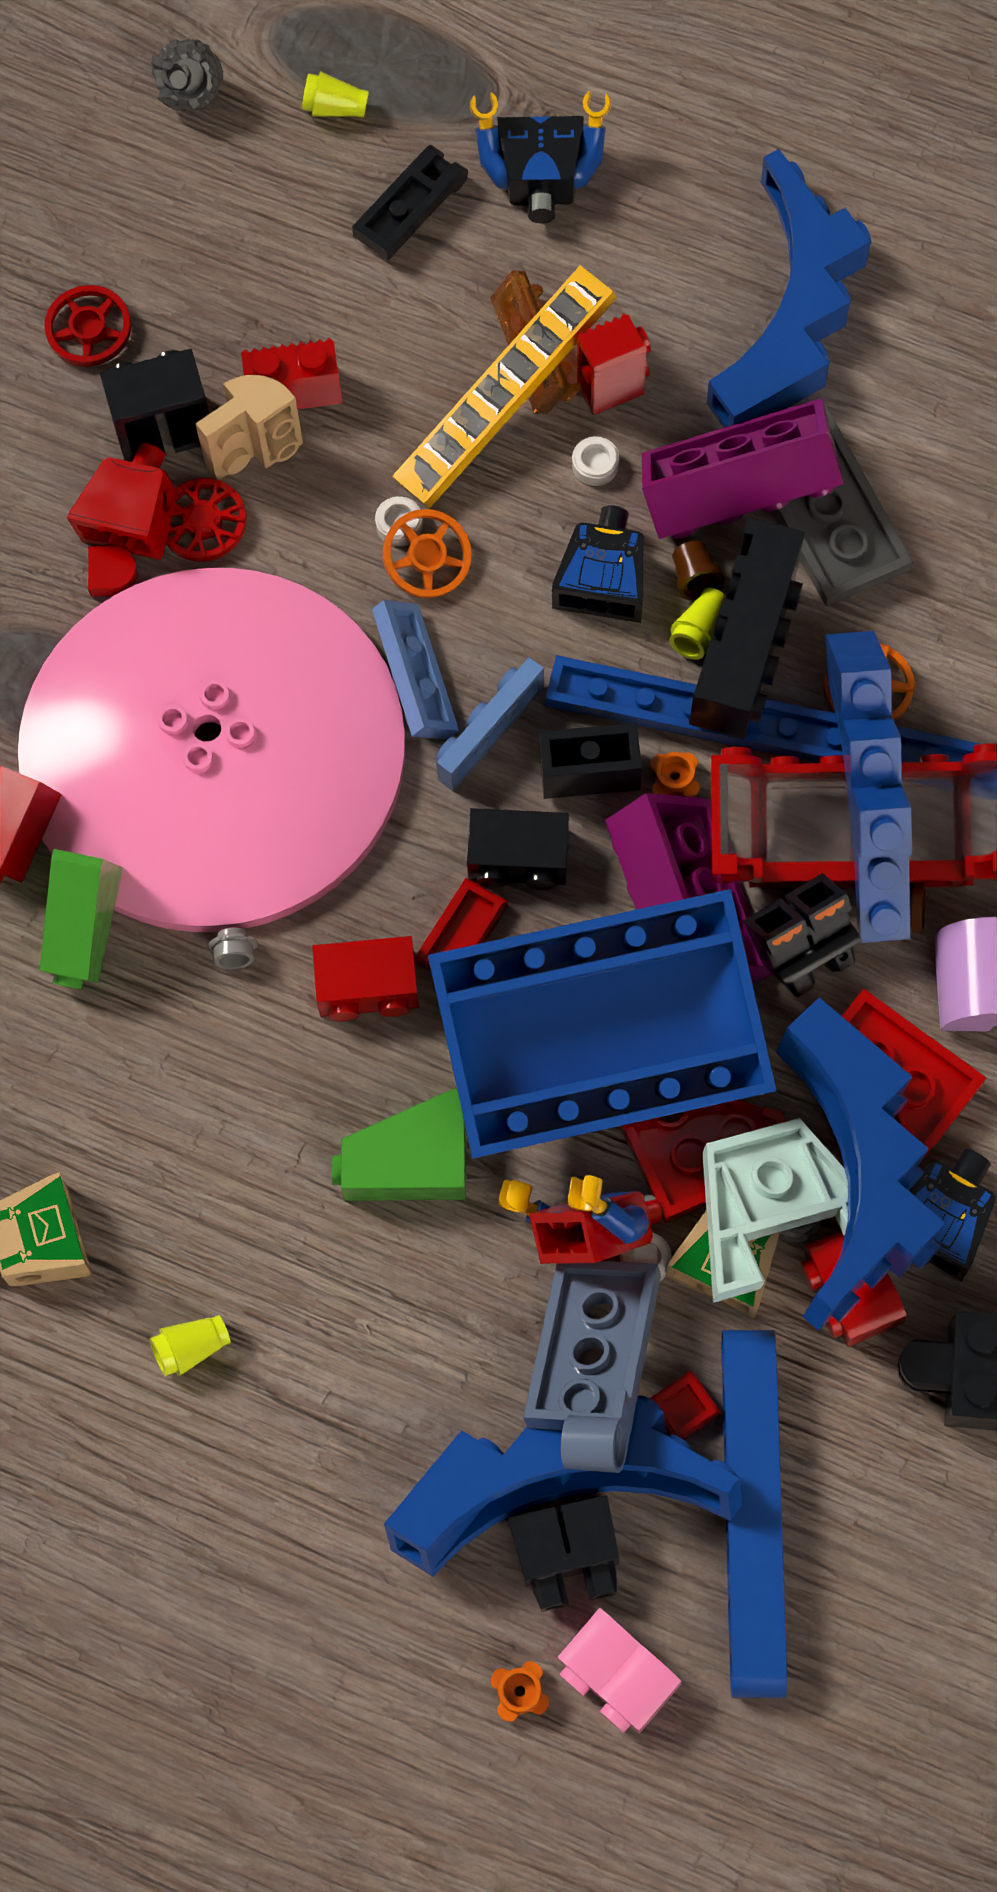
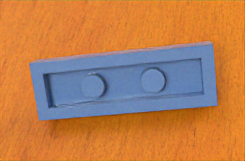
(415, 670)
(489, 723)

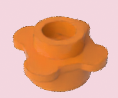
(679, 763)
(506, 1682)

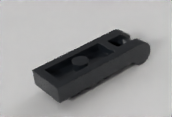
(409, 202)

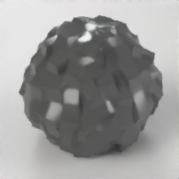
(186, 74)

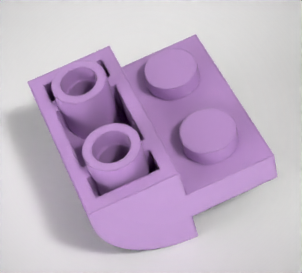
(967, 974)

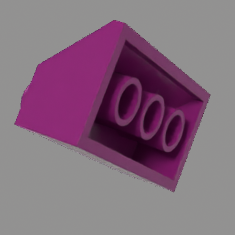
(741, 470)
(668, 857)

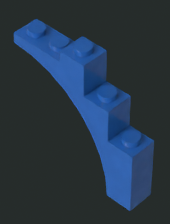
(788, 357)
(873, 771)
(861, 1096)
(480, 1486)

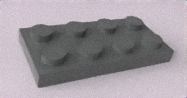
(847, 533)

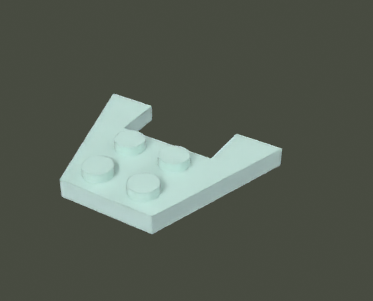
(763, 1187)

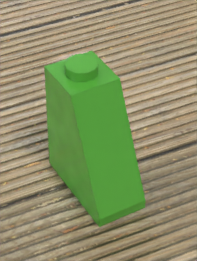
(78, 917)
(407, 1155)

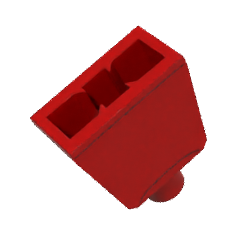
(127, 504)

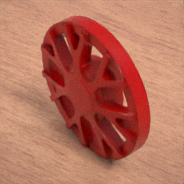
(205, 521)

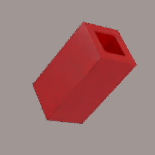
(24, 817)

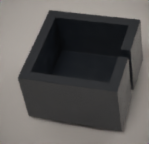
(154, 387)

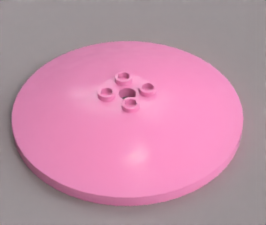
(234, 822)

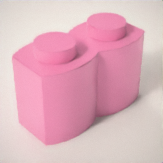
(618, 1672)

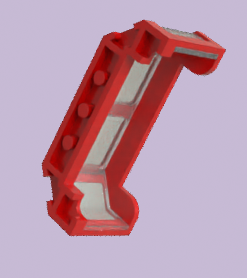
(793, 819)

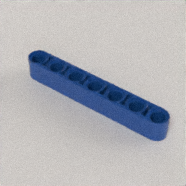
(755, 1532)

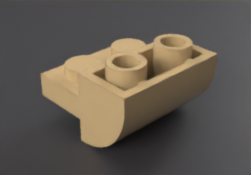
(253, 422)

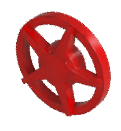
(87, 326)

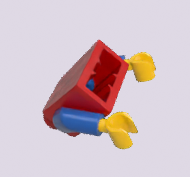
(587, 1226)

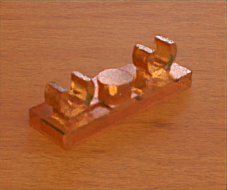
(515, 307)

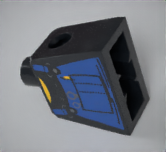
(602, 569)
(961, 1204)

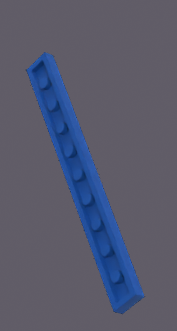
(668, 702)

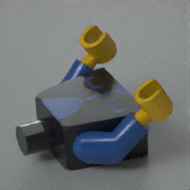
(541, 157)

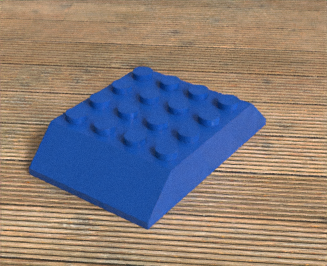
(601, 1023)

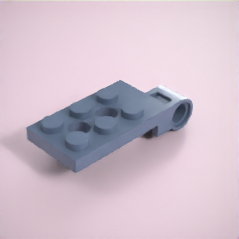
(597, 1400)

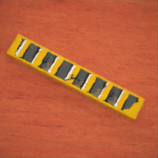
(504, 387)

